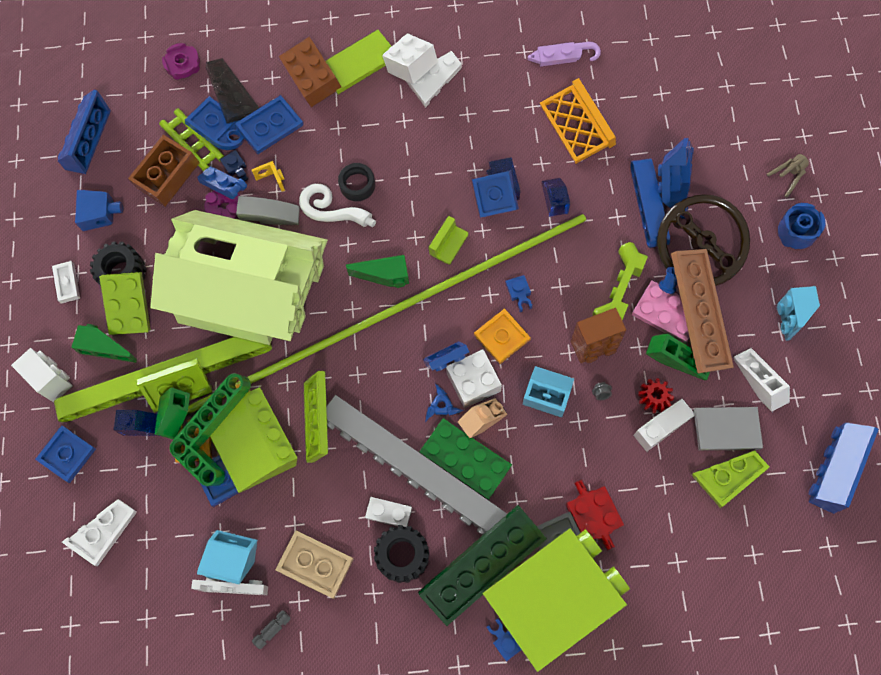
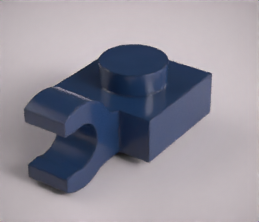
(234, 165)

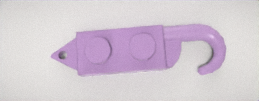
(562, 53)

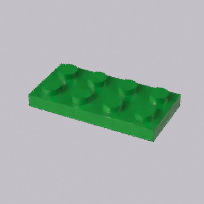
(465, 459)

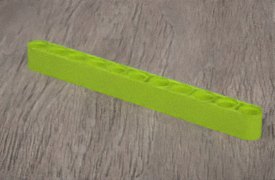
(126, 388)

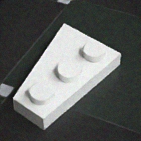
(431, 83)
(100, 534)
(213, 585)

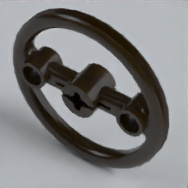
(672, 216)

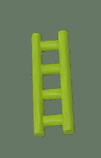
(180, 139)

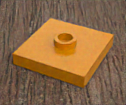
(502, 336)

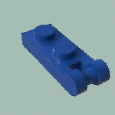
(222, 182)

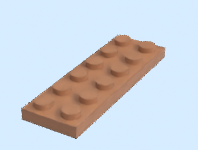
(702, 310)

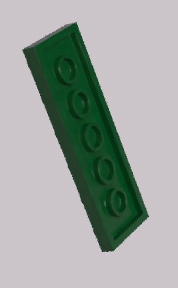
(482, 565)

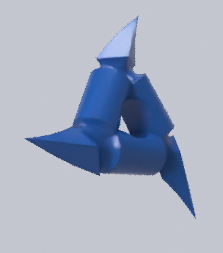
(441, 397)

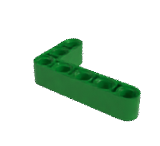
(206, 428)

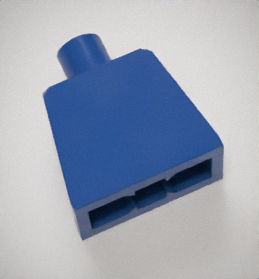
(95, 209)

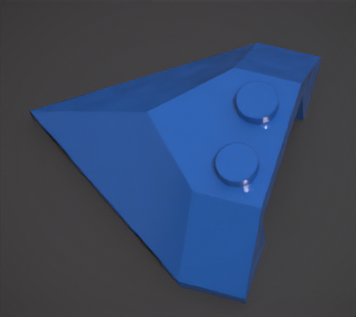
(676, 174)

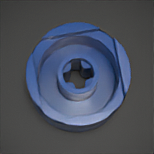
(801, 226)

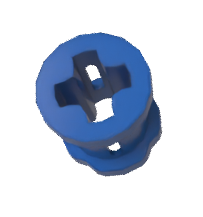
(669, 283)

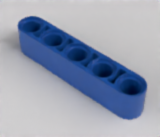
(648, 199)

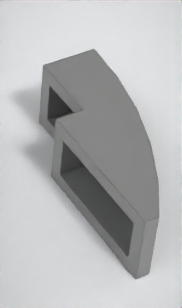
(267, 211)

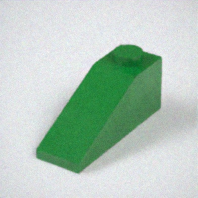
(384, 271)
(94, 342)
(674, 354)

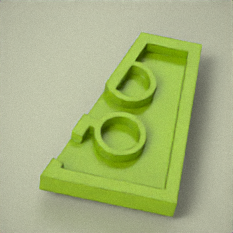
(729, 478)

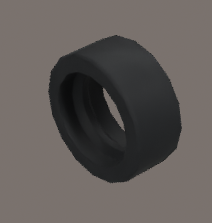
(352, 169)

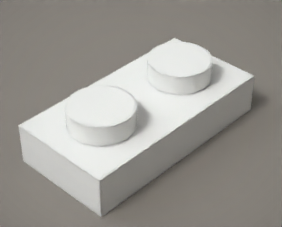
(66, 282)
(388, 512)

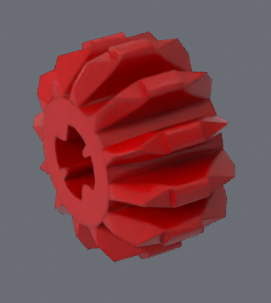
(657, 388)

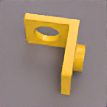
(270, 170)

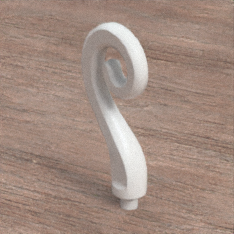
(352, 213)

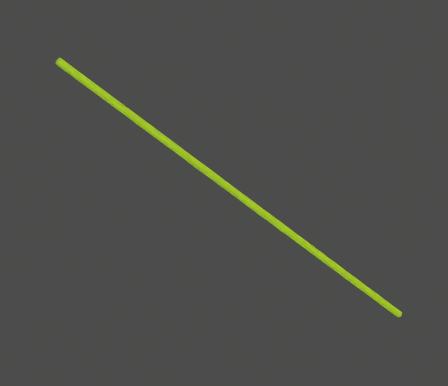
(403, 305)

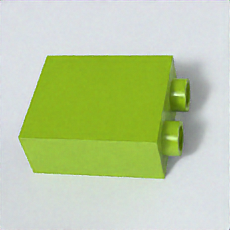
(557, 597)

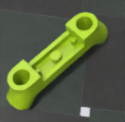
(634, 264)

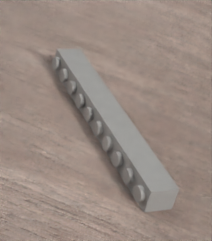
(413, 466)

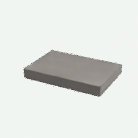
(728, 428)

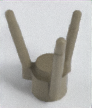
(795, 166)

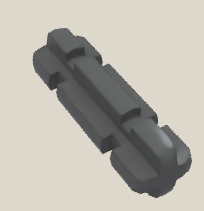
(271, 629)

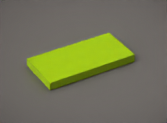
(359, 60)
(315, 417)

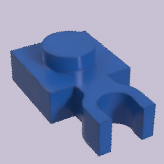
(519, 289)
(505, 643)

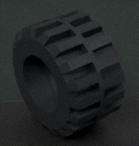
(114, 254)
(383, 548)

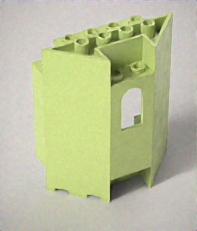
(246, 297)

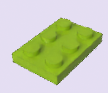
(125, 303)
(184, 377)

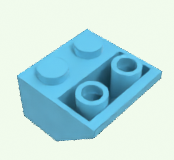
(796, 309)
(548, 391)
(228, 557)

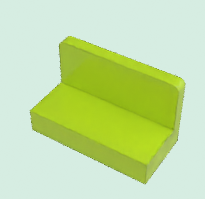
(447, 241)

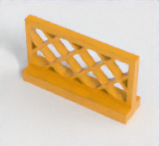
(593, 116)

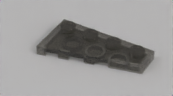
(231, 94)

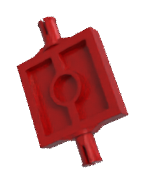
(595, 513)

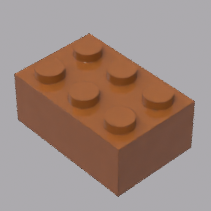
(310, 72)
(164, 170)
(598, 336)

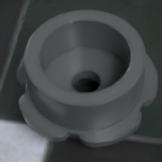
(602, 391)

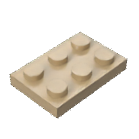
(314, 564)

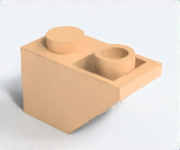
(482, 417)

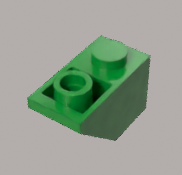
(171, 412)

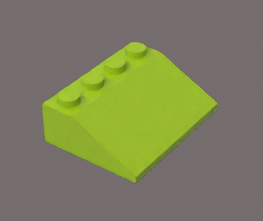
(252, 442)

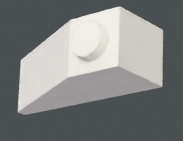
(763, 379)
(663, 425)

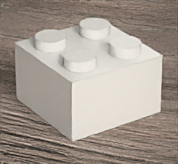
(410, 58)
(42, 374)
(473, 378)

